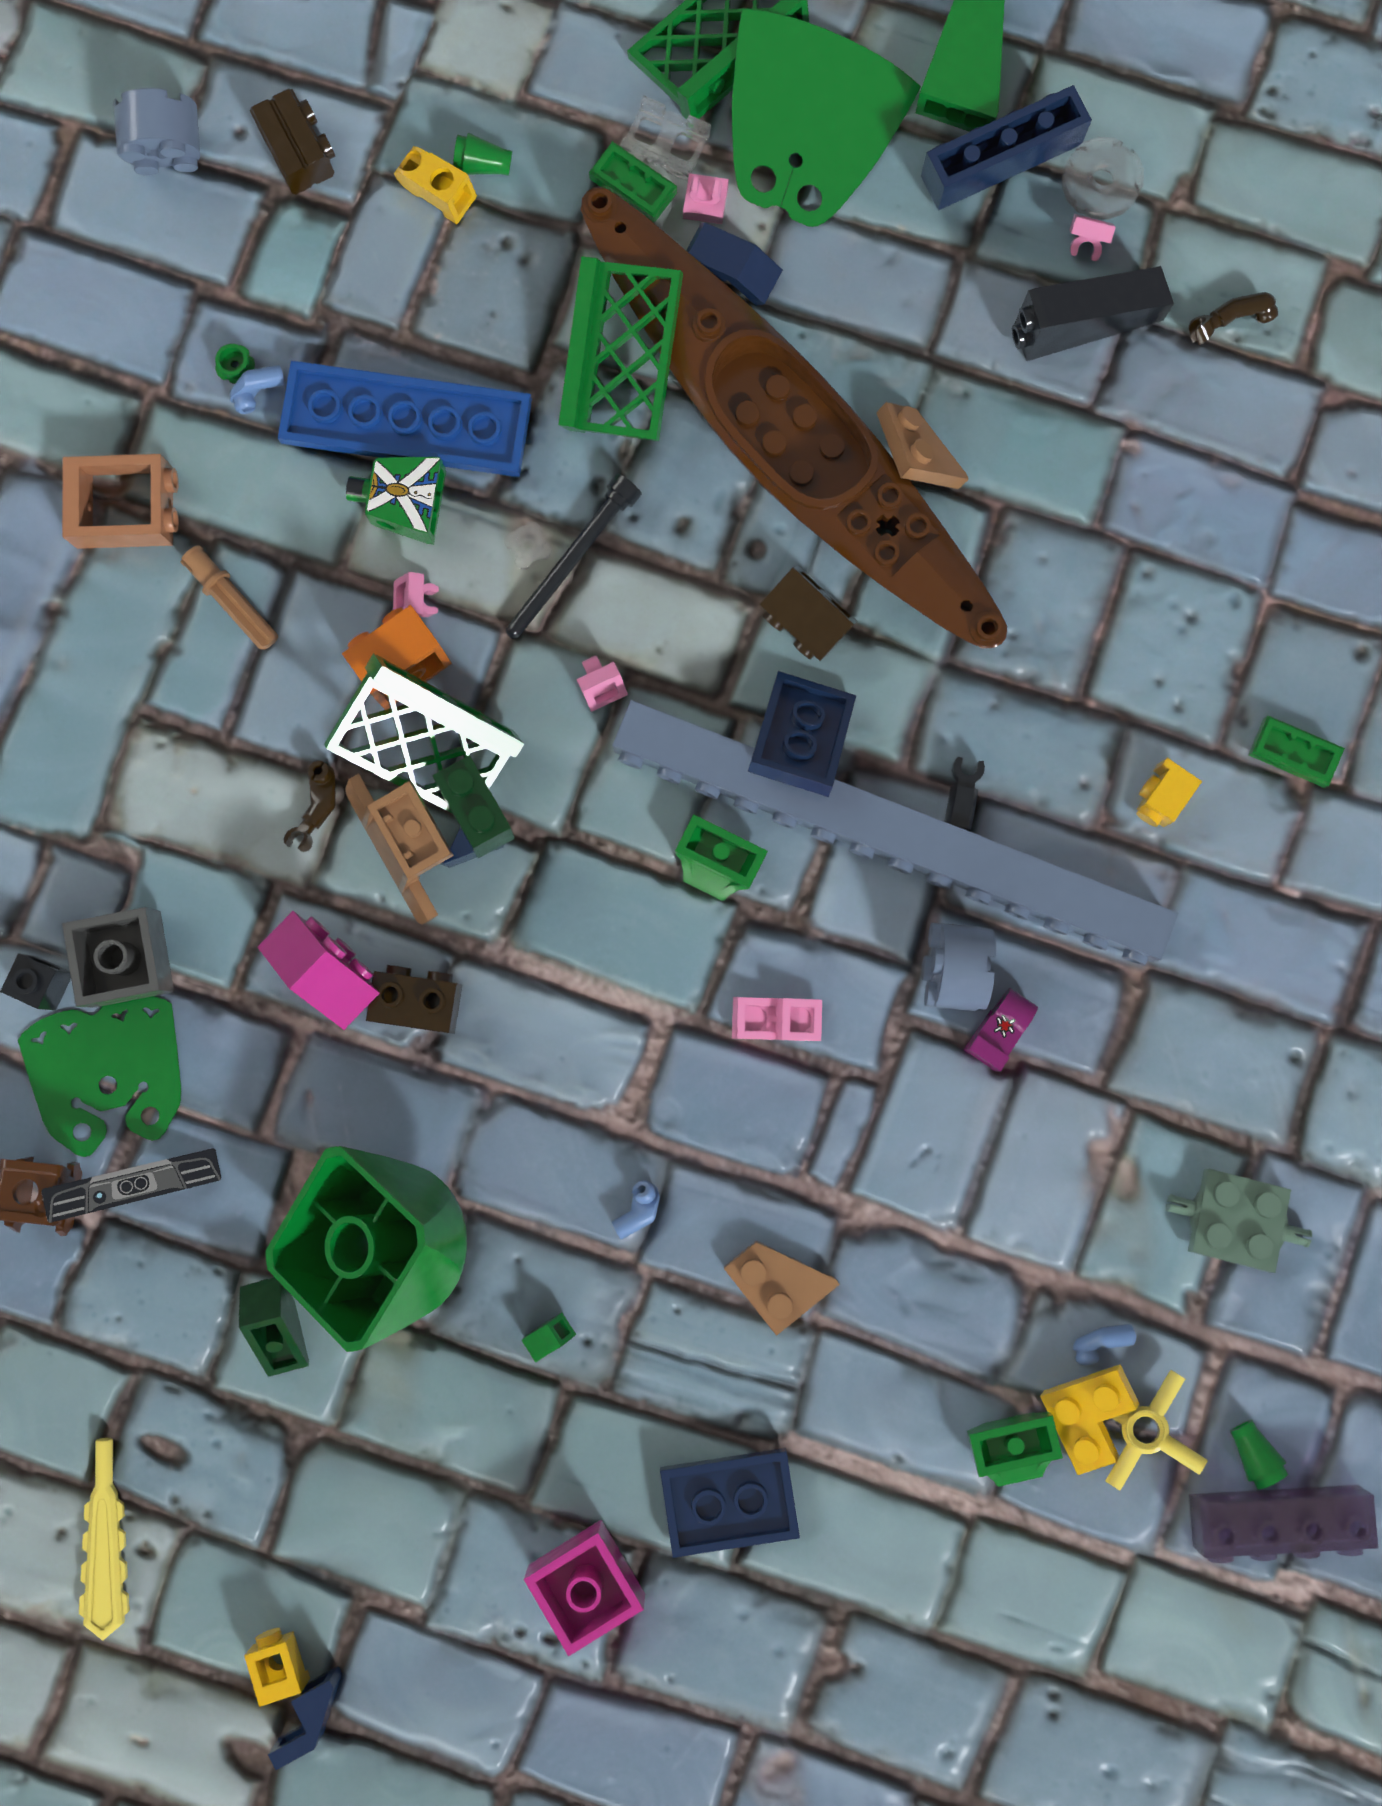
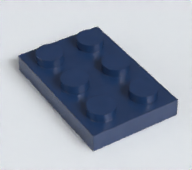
(802, 734)
(729, 1502)

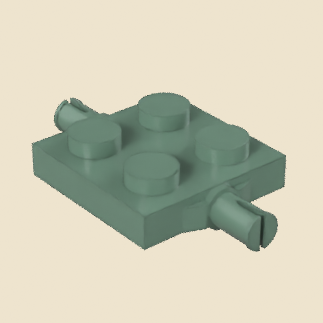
(1239, 1220)

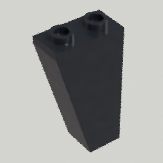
(1089, 310)

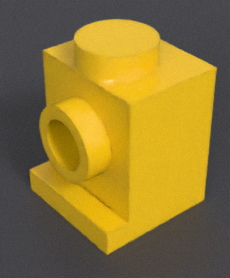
(1167, 794)
(273, 1680)

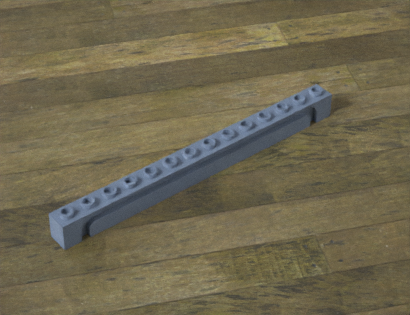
(901, 836)

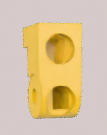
(436, 182)

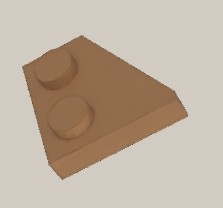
(918, 449)
(778, 1284)

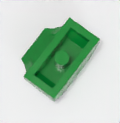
(717, 859)
(1015, 1447)

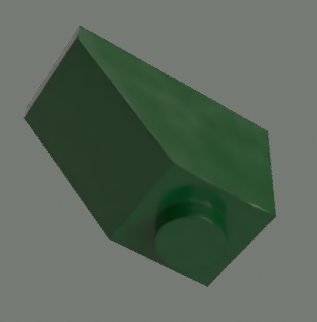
(272, 1326)

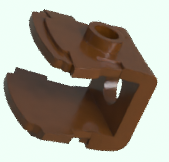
(17, 1186)

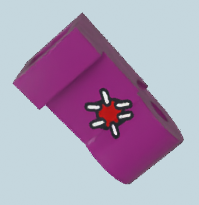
(1001, 1030)

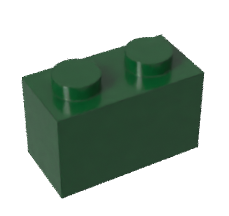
(473, 806)

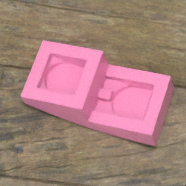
(777, 1019)

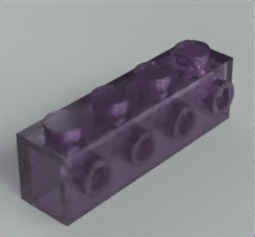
(1283, 1522)

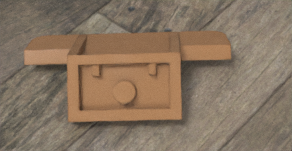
(403, 838)

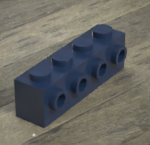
(1005, 147)

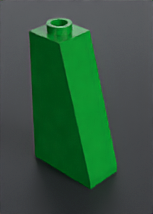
(966, 67)

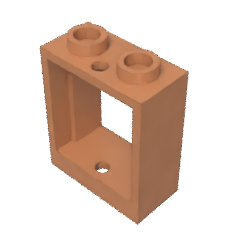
(78, 501)

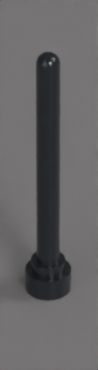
(619, 496)

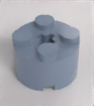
(157, 131)
(959, 967)

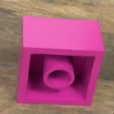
(319, 968)
(585, 1588)

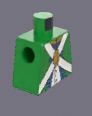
(402, 495)

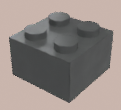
(118, 957)

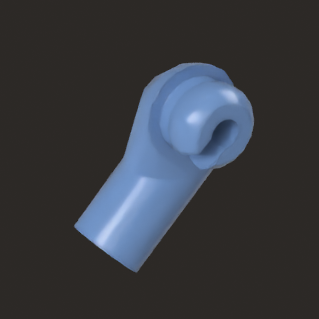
(249, 385)
(642, 1211)
(1102, 1338)

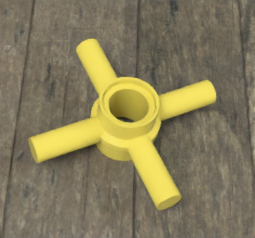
(1163, 1441)

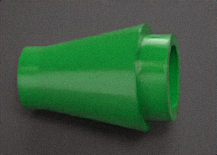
(480, 157)
(1258, 1456)

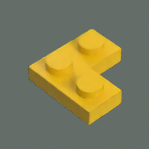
(1080, 1411)

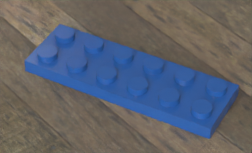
(404, 418)

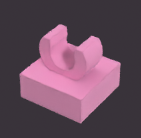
(705, 198)
(1090, 231)
(410, 591)
(601, 684)

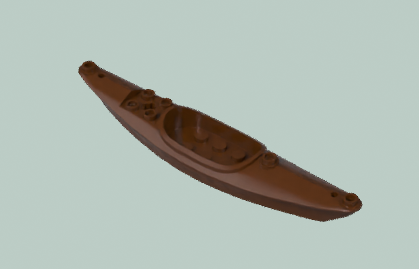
(796, 430)

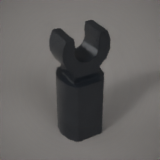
(963, 796)

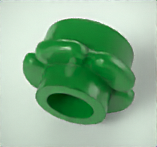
(233, 353)

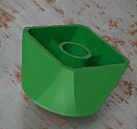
(369, 1245)

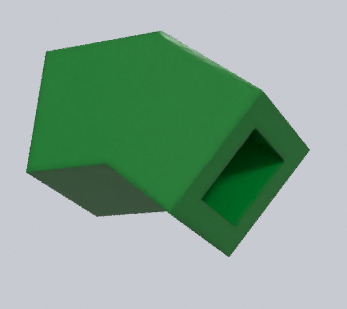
(548, 1337)

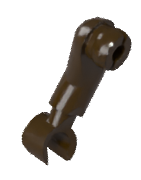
(1260, 304)
(322, 801)

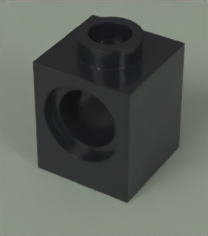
(36, 982)

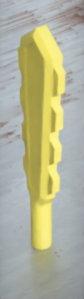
(105, 1570)

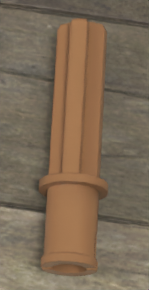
(229, 597)

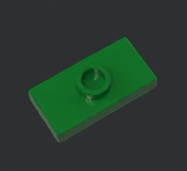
(633, 181)
(1296, 751)

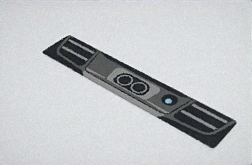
(130, 1185)

